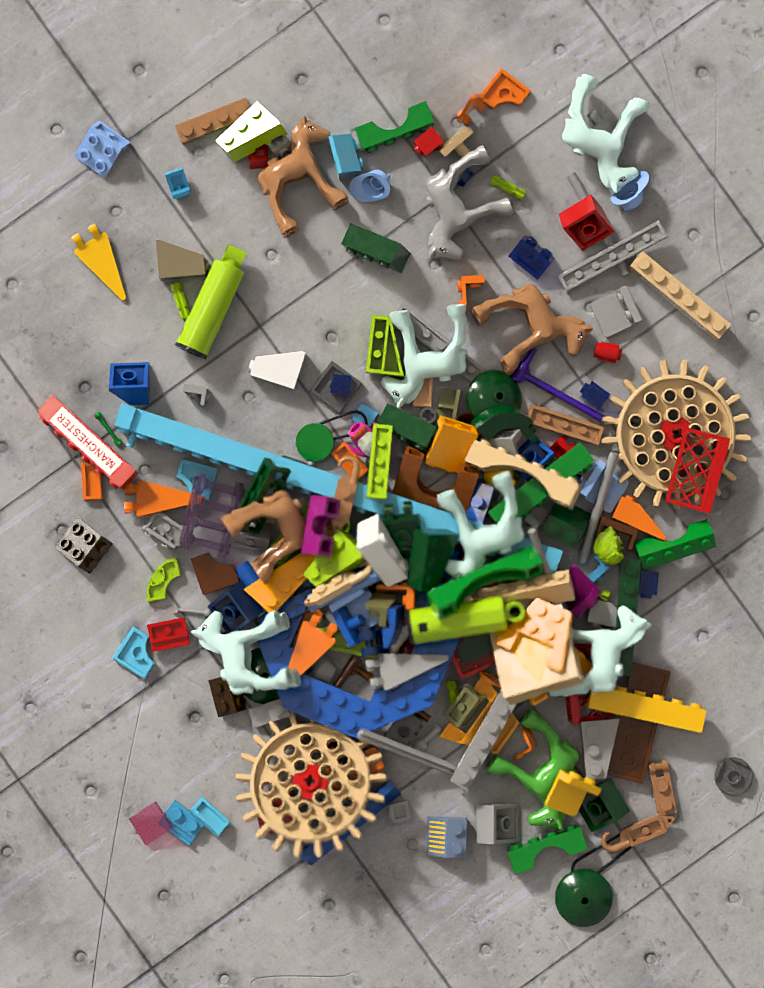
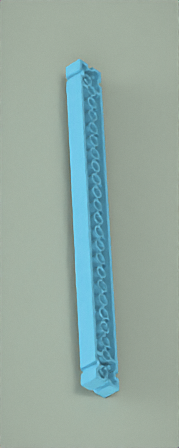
(307, 478)

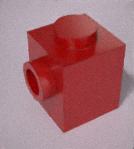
(427, 143)

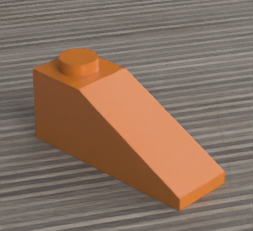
(633, 515)

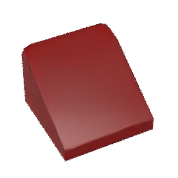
(259, 158)

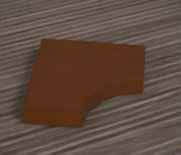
(213, 575)

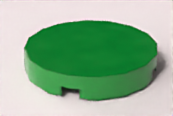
(314, 441)

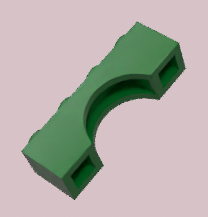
(372, 136)
(655, 552)
(523, 856)

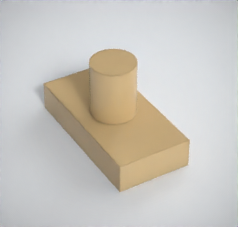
(456, 143)

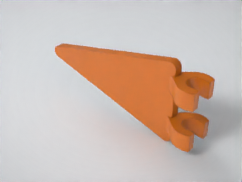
(474, 102)
(154, 498)
(311, 644)

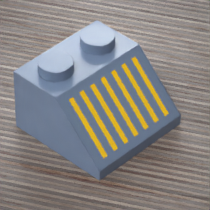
(446, 837)

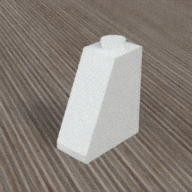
(278, 368)

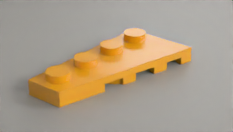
(282, 585)

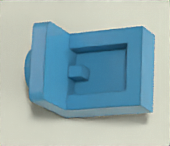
(178, 183)
(597, 574)

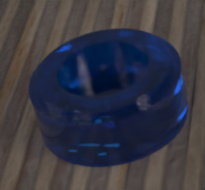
(465, 177)

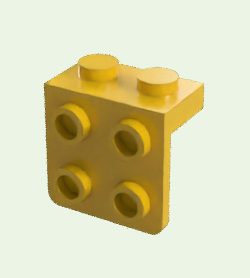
(570, 792)

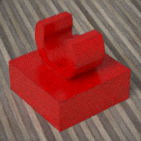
(561, 447)

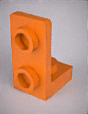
(473, 282)
(409, 599)

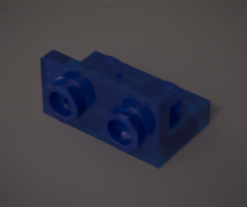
(531, 256)

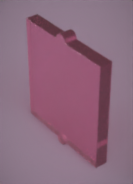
(150, 823)

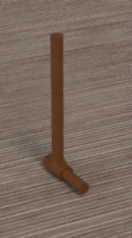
(354, 666)

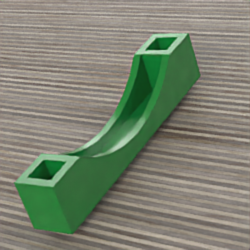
(517, 566)

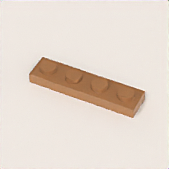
(211, 121)
(565, 424)

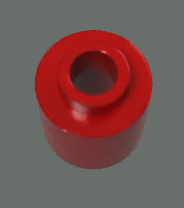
(607, 352)

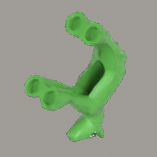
(562, 758)

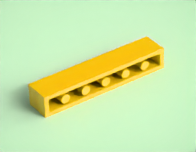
(648, 708)

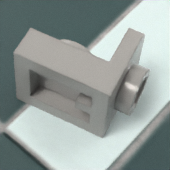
(280, 147)
(195, 391)

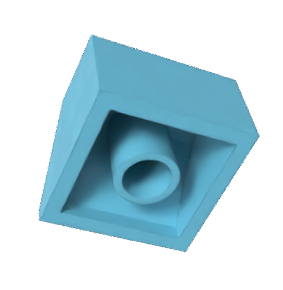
(345, 156)

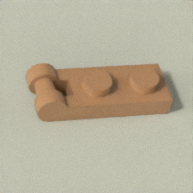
(662, 788)

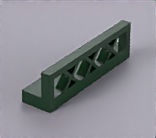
(260, 485)

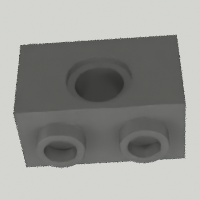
(411, 722)

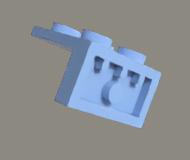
(101, 148)

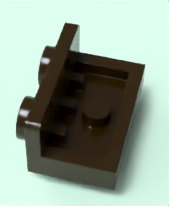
(224, 699)

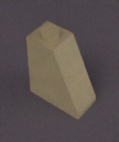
(179, 263)

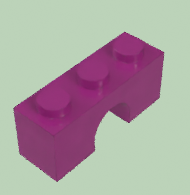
(319, 513)

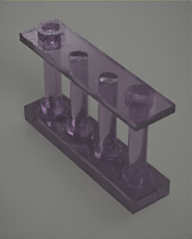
(192, 520)

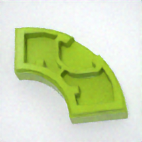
(161, 579)

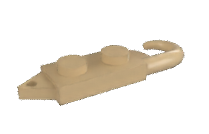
(337, 586)

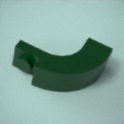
(501, 417)

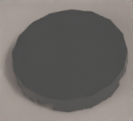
(733, 776)

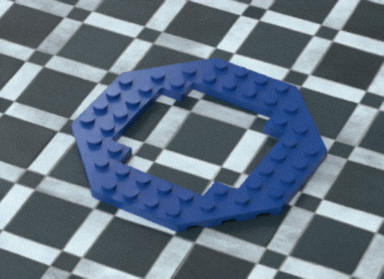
(342, 709)

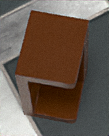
(626, 533)

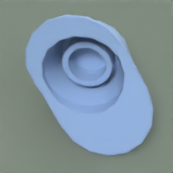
(370, 186)
(632, 193)

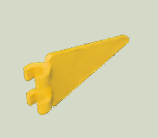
(100, 259)

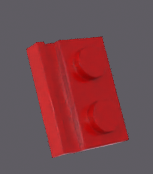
(168, 634)

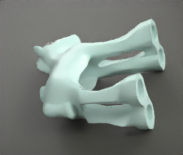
(599, 143)
(426, 363)
(486, 538)
(237, 653)
(606, 653)

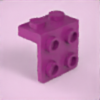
(585, 592)

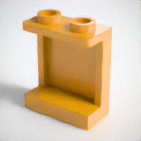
(450, 445)

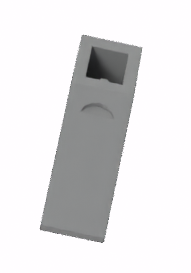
(602, 614)

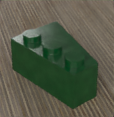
(375, 248)
(408, 427)
(430, 557)

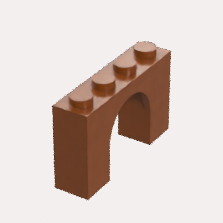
(410, 486)

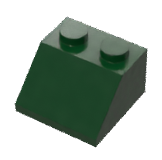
(566, 524)
(604, 808)

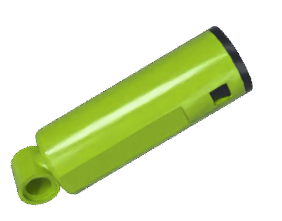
(212, 303)
(471, 619)

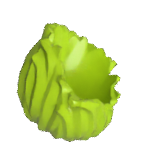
(608, 547)

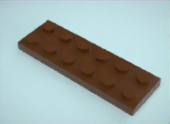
(633, 735)

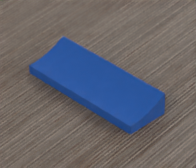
(387, 790)

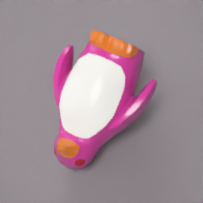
(361, 436)

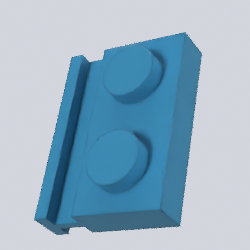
(183, 822)

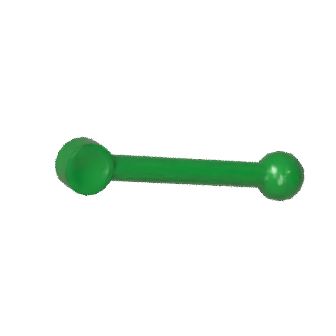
(117, 441)

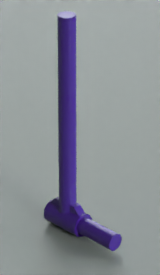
(522, 374)

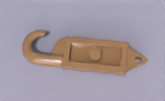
(345, 492)
(639, 832)

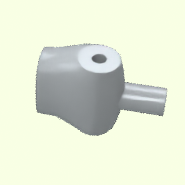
(322, 669)

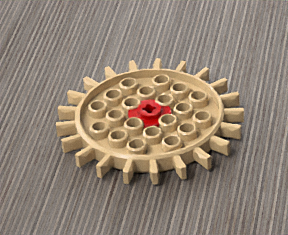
(637, 406)
(299, 829)

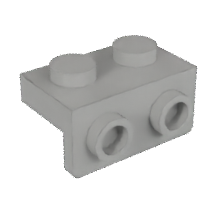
(165, 529)

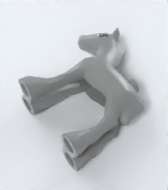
(452, 210)

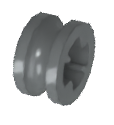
(432, 411)

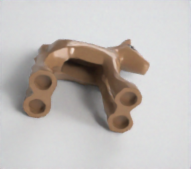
(294, 168)
(540, 321)
(289, 522)

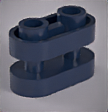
(368, 636)

